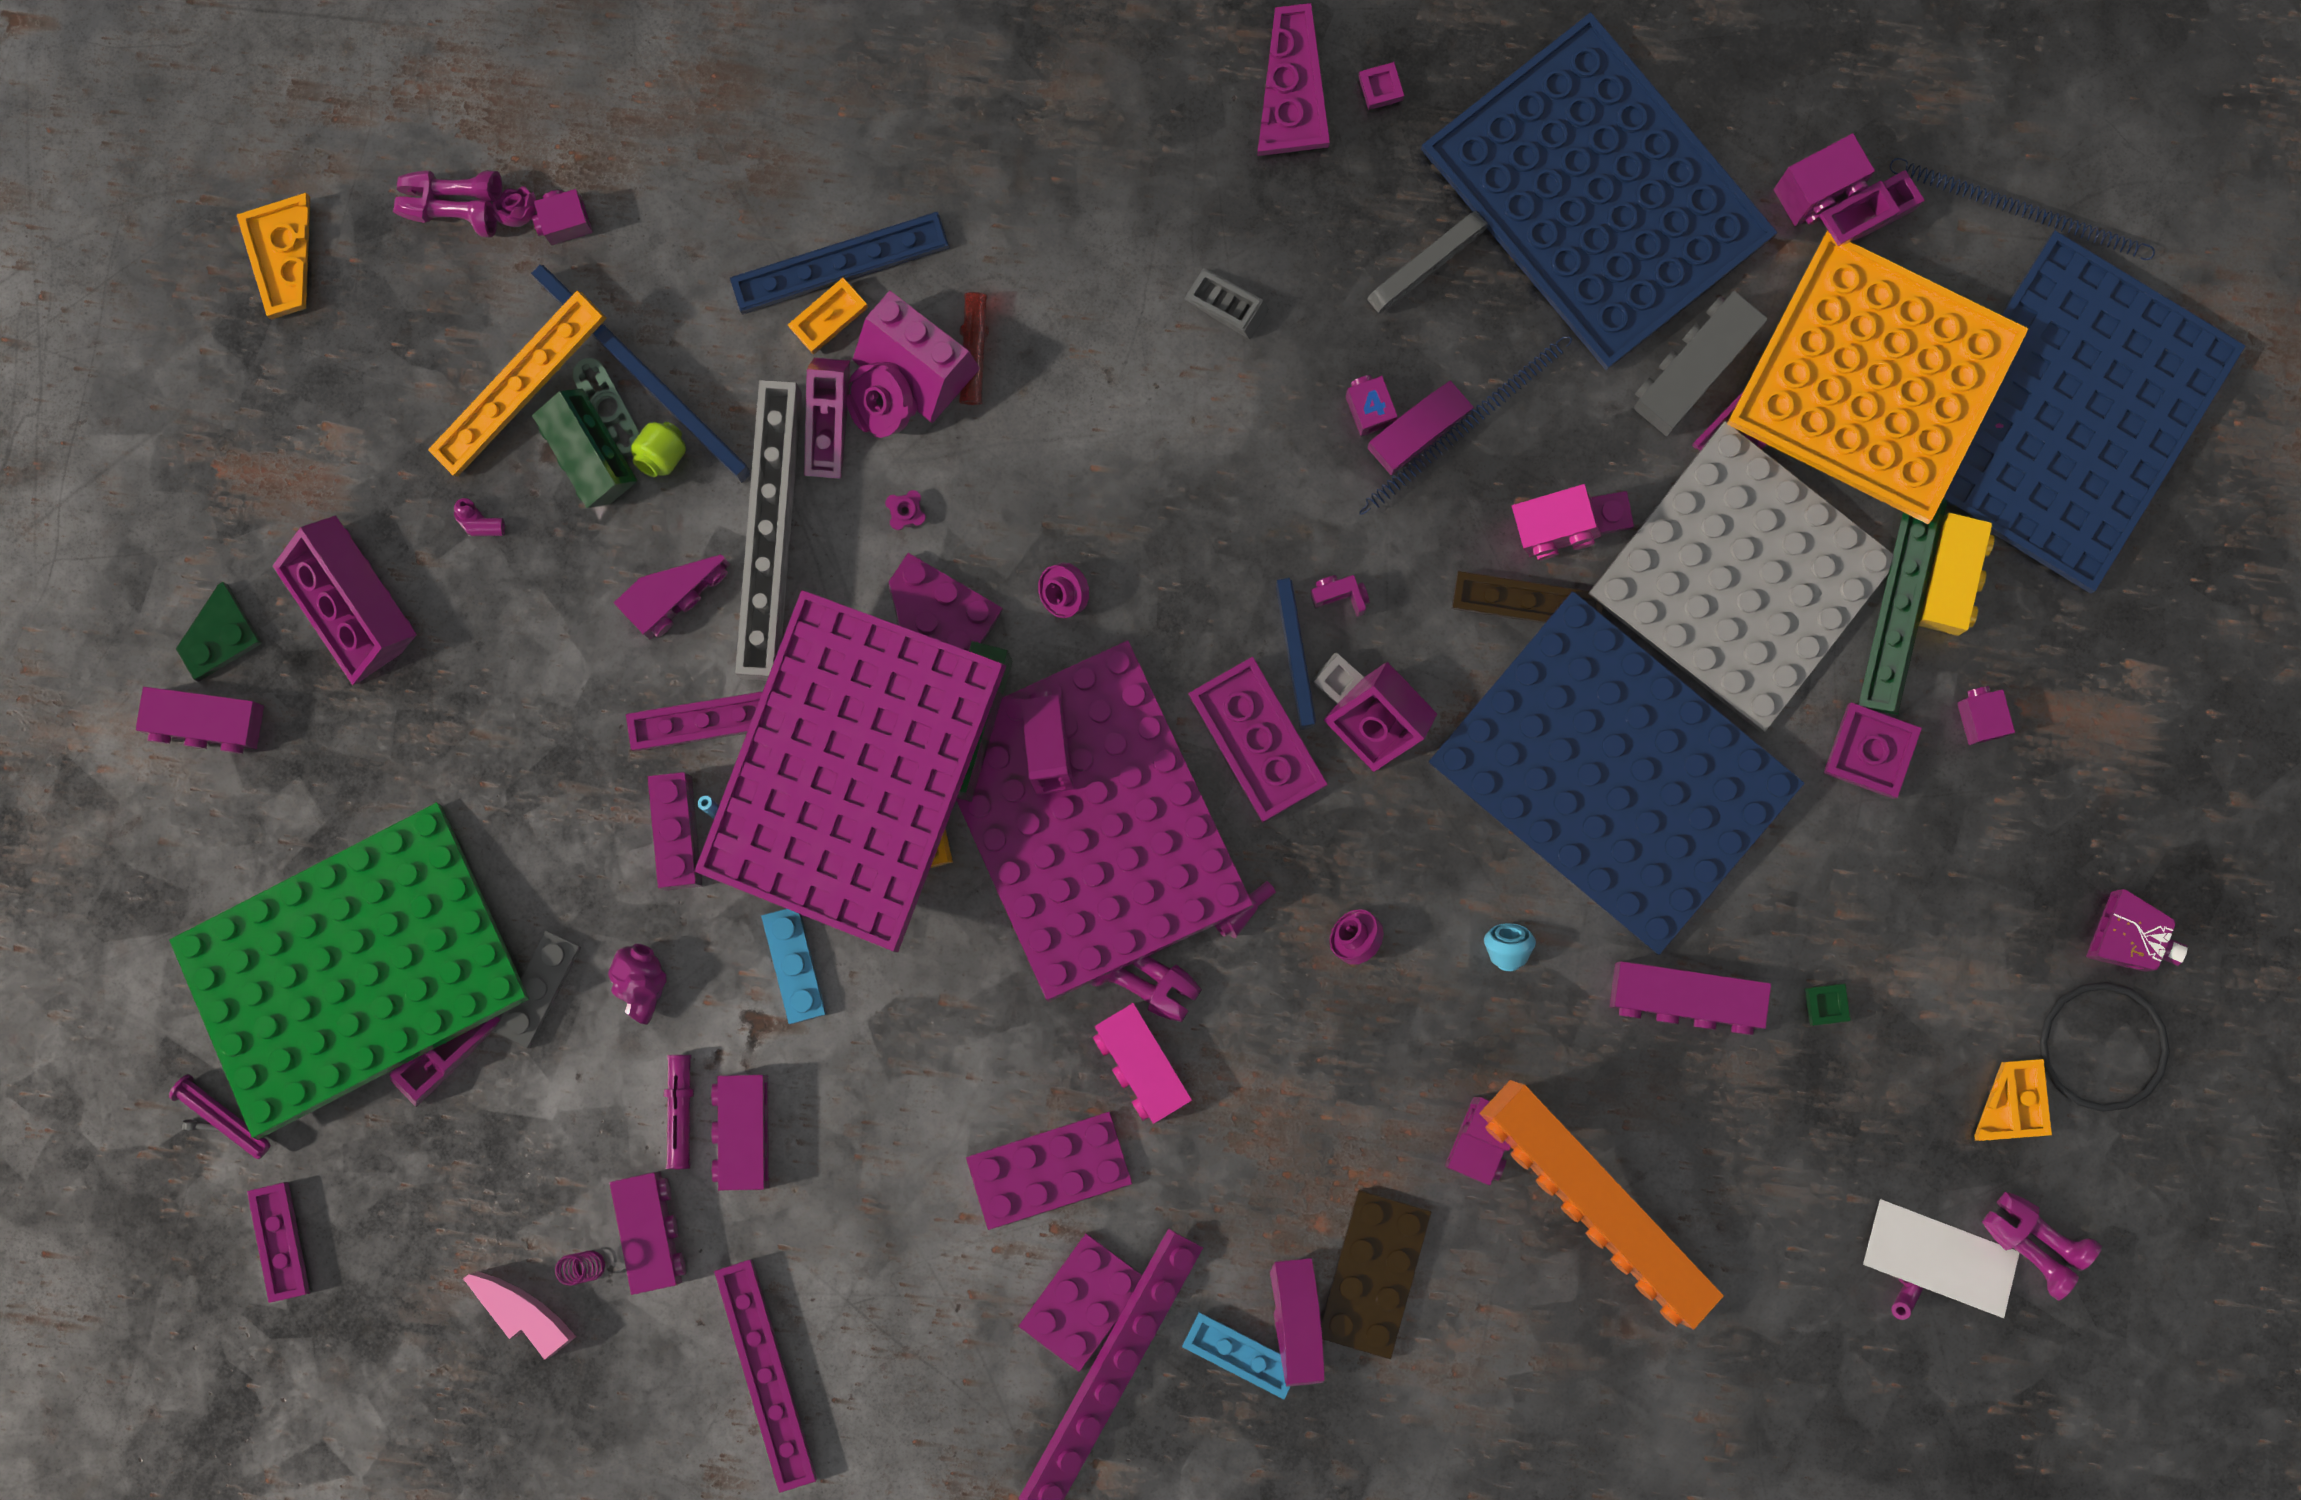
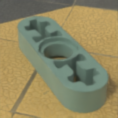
(604, 380)

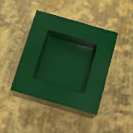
(1827, 1004)

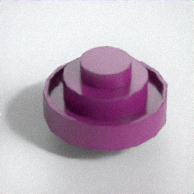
(1063, 590)
(1356, 937)

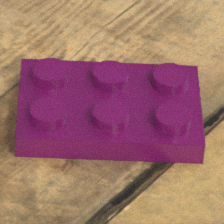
(1081, 1302)

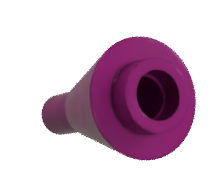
(1234, 925)

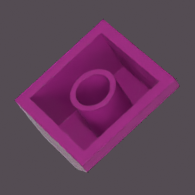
(1381, 717)

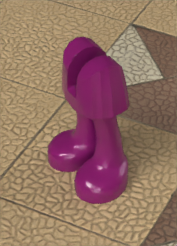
(485, 186)
(1156, 995)
(2076, 1253)

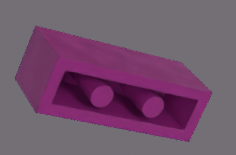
(199, 719)
(674, 831)
(741, 1132)
(647, 1232)

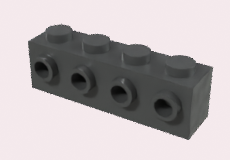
(1700, 363)

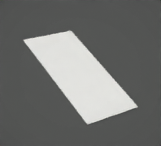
(1941, 1258)

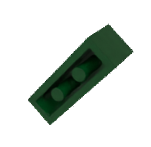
(584, 448)

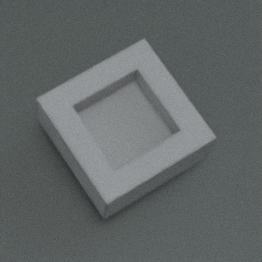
(1336, 678)

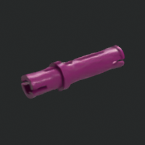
(678, 1111)

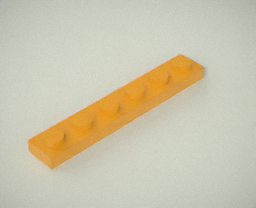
(517, 383)

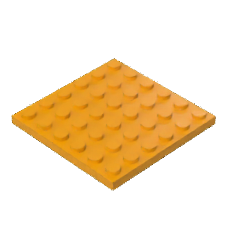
(1878, 377)

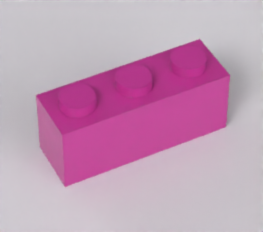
(1141, 1064)

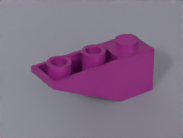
(662, 595)

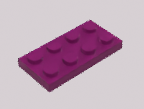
(1257, 739)
(1048, 1170)

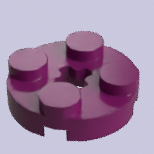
(896, 395)

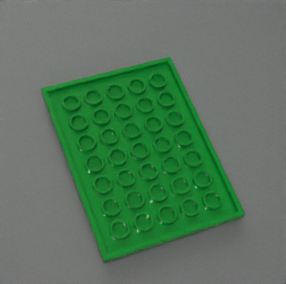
(348, 970)

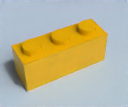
(1957, 574)

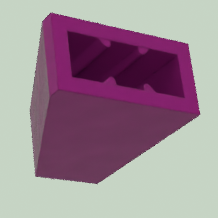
(1046, 743)

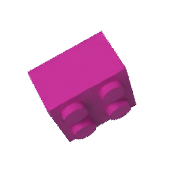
(1557, 522)

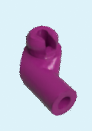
(474, 522)
(1906, 1300)

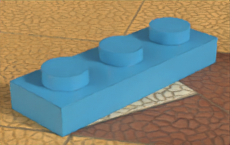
(793, 965)
(1237, 1354)

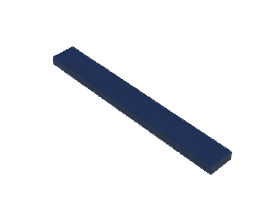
(651, 382)

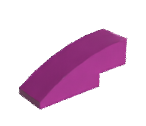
(1872, 208)
(1419, 427)
(425, 1073)
(1298, 1321)

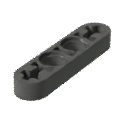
(1427, 262)

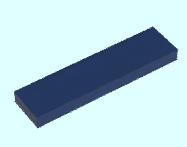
(1295, 653)

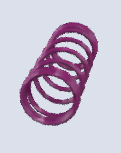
(576, 1258)

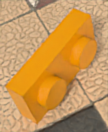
(828, 316)

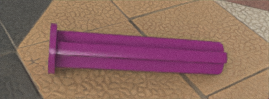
(218, 1116)

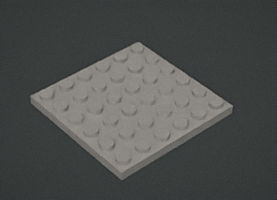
(1743, 577)

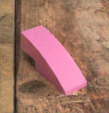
(520, 1312)

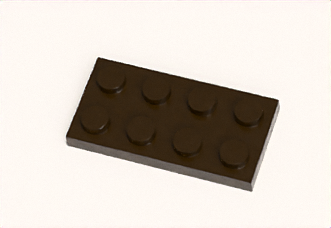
(1374, 1274)

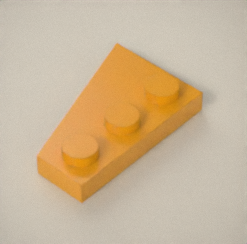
(278, 252)

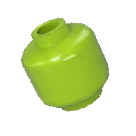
(658, 449)

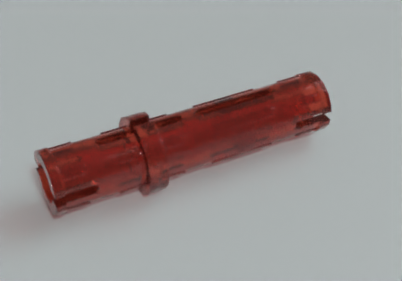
(974, 336)

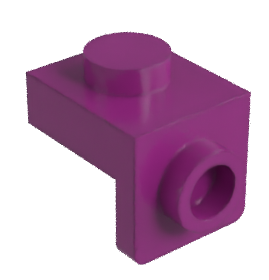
(1332, 590)

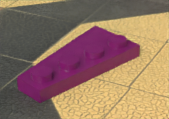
(1293, 91)

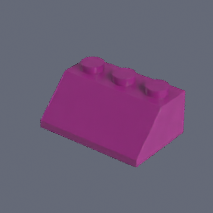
(925, 354)

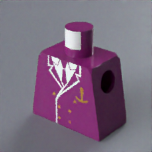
(2135, 935)

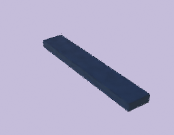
(841, 260)

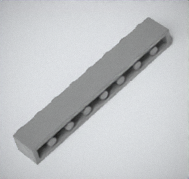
(768, 528)

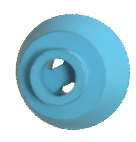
(1509, 945)

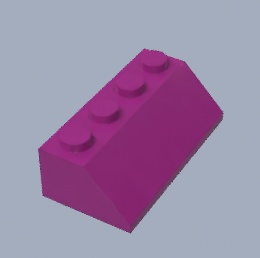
(343, 598)

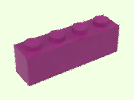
(1690, 996)

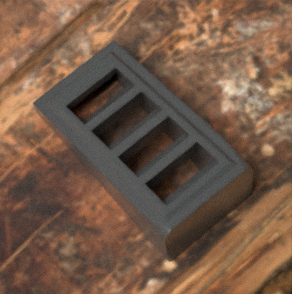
(1252, 319)

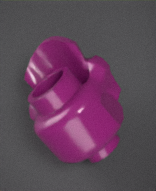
(637, 980)

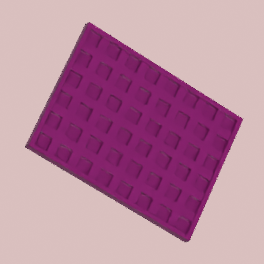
(850, 770)
(1118, 859)

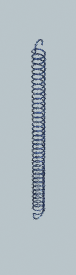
(2018, 207)
(1477, 411)

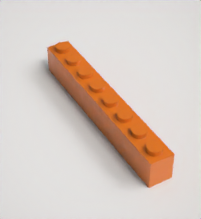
(1601, 1204)

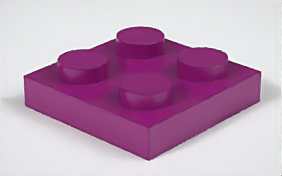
(1872, 750)

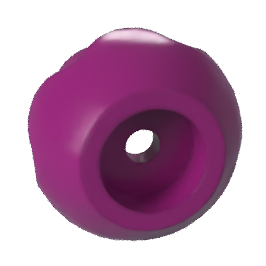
(515, 207)

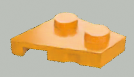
(2016, 1103)

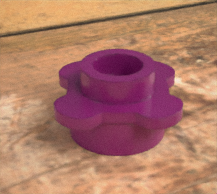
(913, 517)

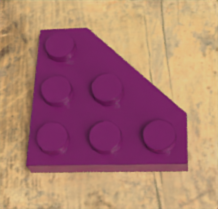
(940, 605)

